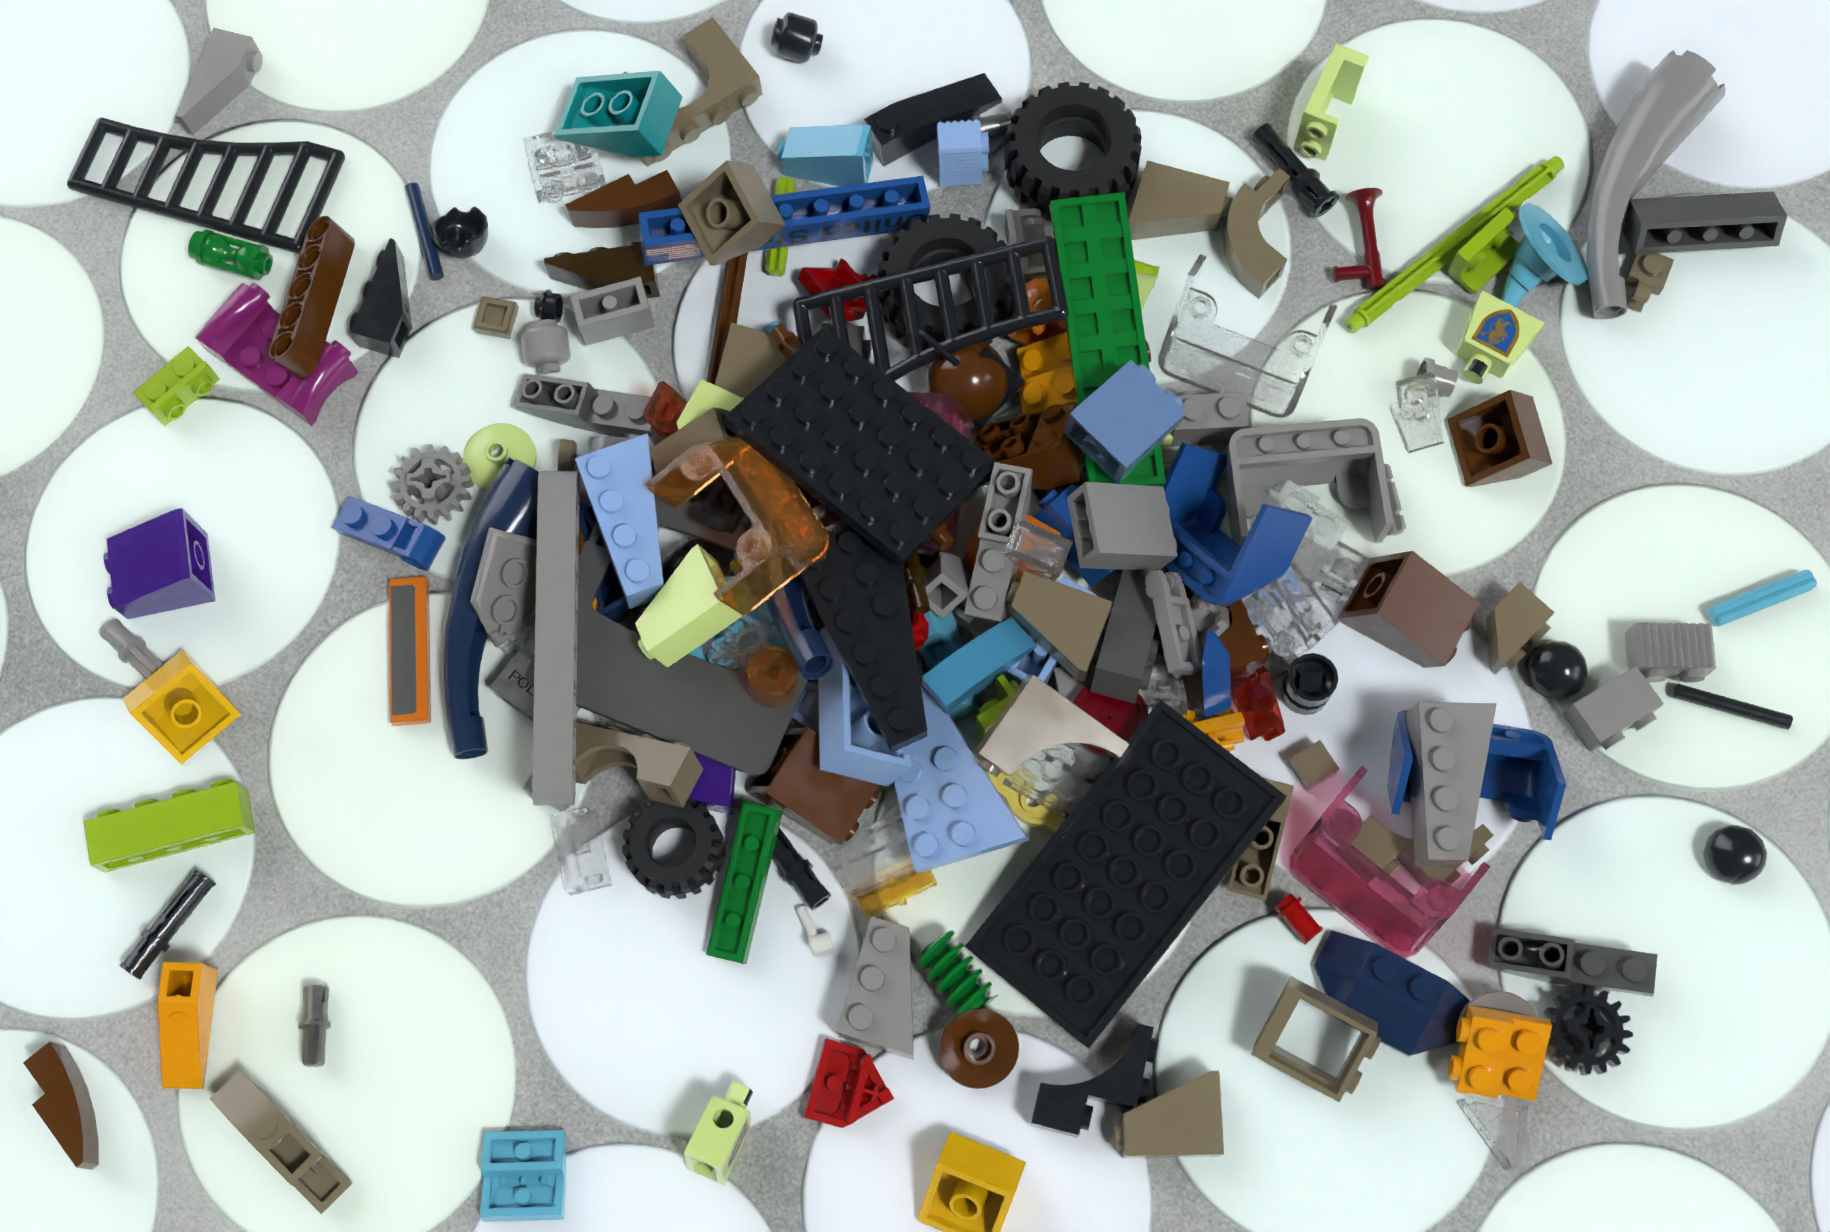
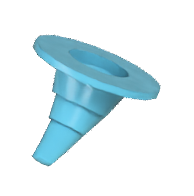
(1542, 255)

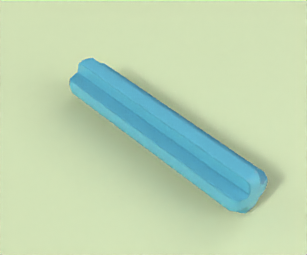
(1762, 598)

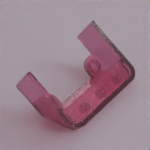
(1365, 892)

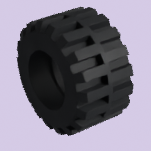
(687, 876)

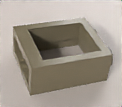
(1348, 1076)

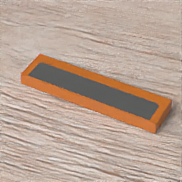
(409, 651)

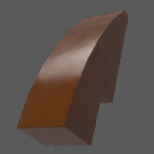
(622, 200)
(66, 1103)

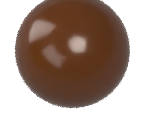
(975, 383)

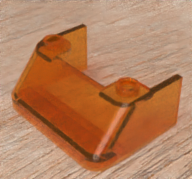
(785, 527)

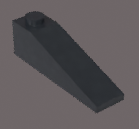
(914, 120)

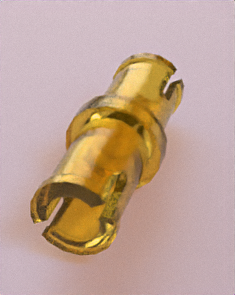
(896, 892)

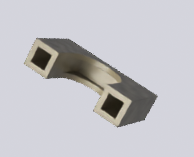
(730, 86)

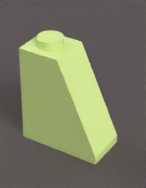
(685, 610)

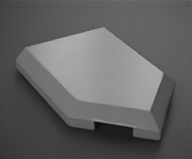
(506, 585)

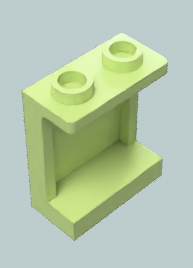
(1338, 80)

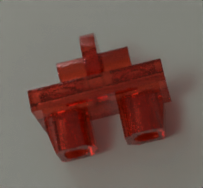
(1259, 705)

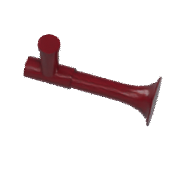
(1364, 201)

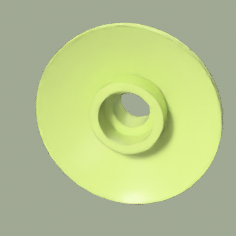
(478, 451)

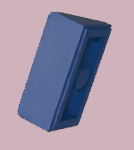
(1215, 676)

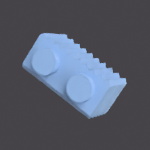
(962, 152)

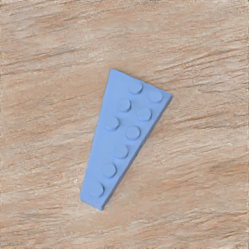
(949, 799)

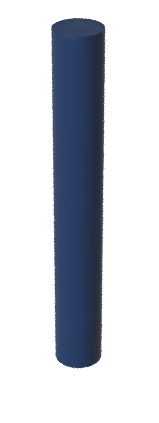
(424, 231)

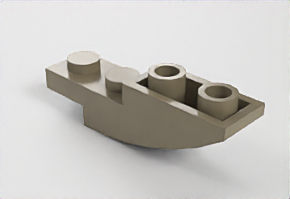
(280, 1141)

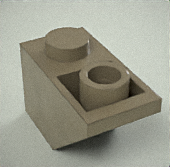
(1512, 624)

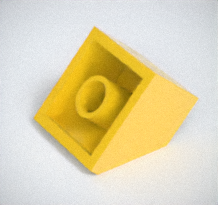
(181, 707)
(970, 1187)

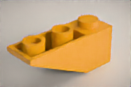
(185, 1022)

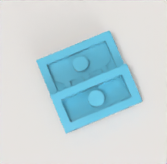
(523, 1176)

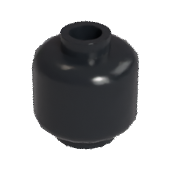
(796, 37)

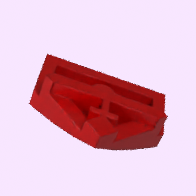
(823, 279)
(844, 1086)

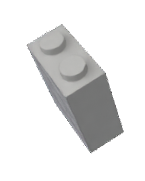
(1121, 526)

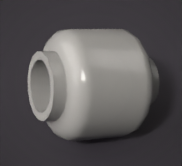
(545, 346)

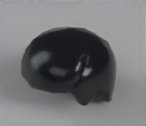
(461, 232)
(1557, 669)
(1735, 854)

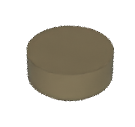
(567, 455)

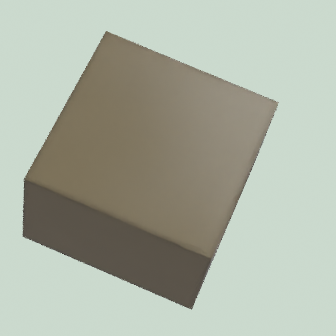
(1313, 765)

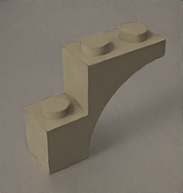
(1385, 846)

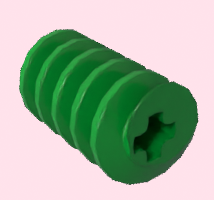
(954, 975)

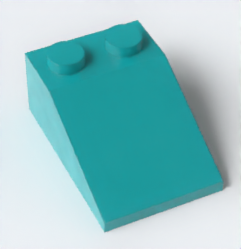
(621, 113)

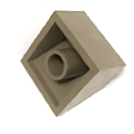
(731, 212)

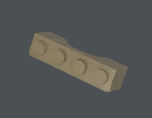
(663, 768)

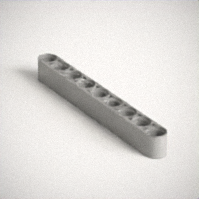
(556, 639)

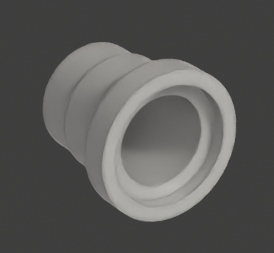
(1445, 377)

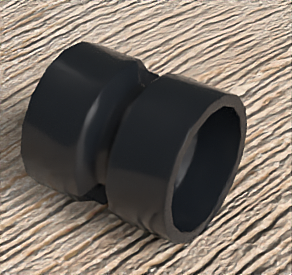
(1309, 683)

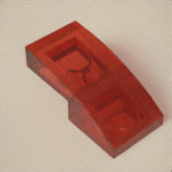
(664, 410)

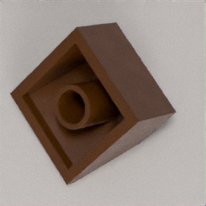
(1499, 439)

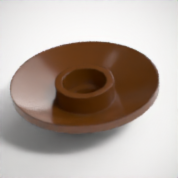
(992, 1061)

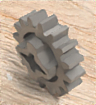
(437, 488)

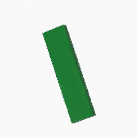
(744, 882)

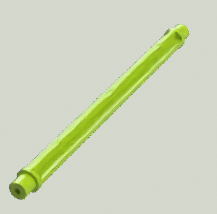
(1446, 250)

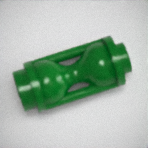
(214, 250)

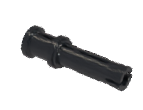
(1308, 181)

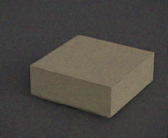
(496, 317)

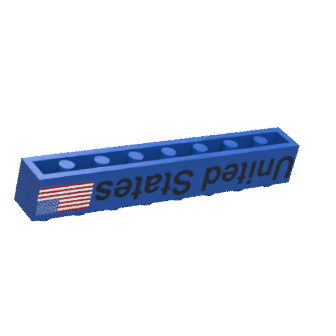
(808, 218)

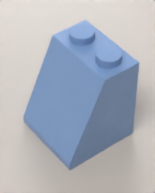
(1124, 420)

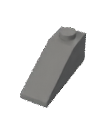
(219, 77)

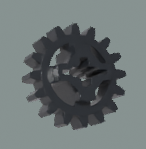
(1583, 1047)

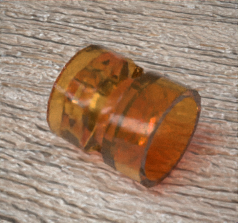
(771, 677)

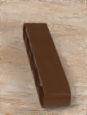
(312, 297)

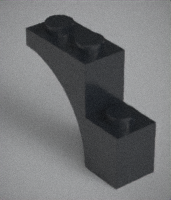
(1064, 1106)

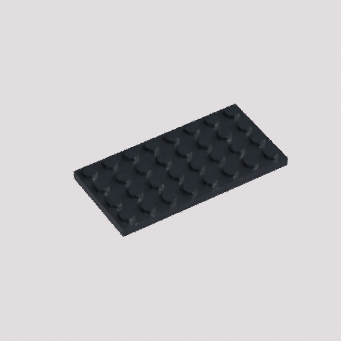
(1125, 873)

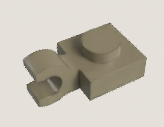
(1648, 276)

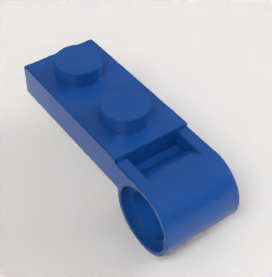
(390, 532)

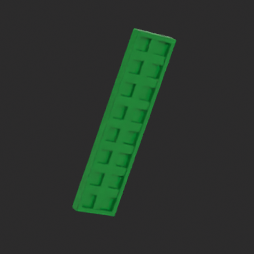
(1102, 304)

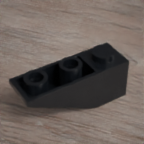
(385, 312)

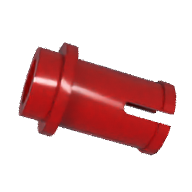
(1298, 918)

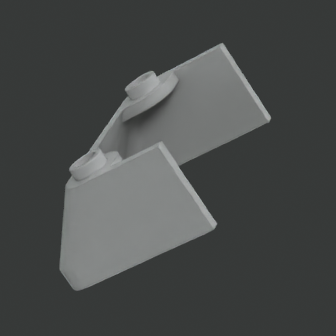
(1308, 454)

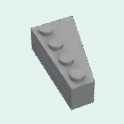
(1446, 777)

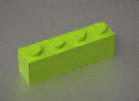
(169, 826)

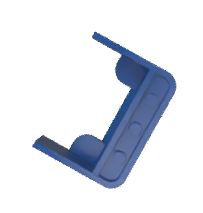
(1206, 556)
(1518, 771)

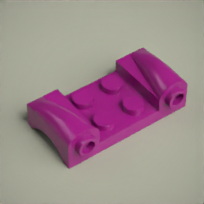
(241, 339)

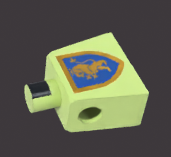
(1495, 337)
(715, 1149)

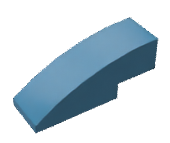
(977, 664)

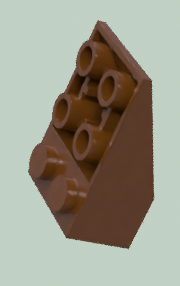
(1036, 443)

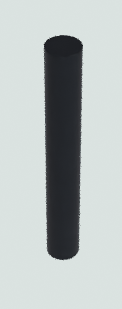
(1732, 706)

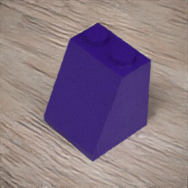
(159, 566)

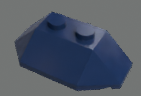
(1409, 1003)

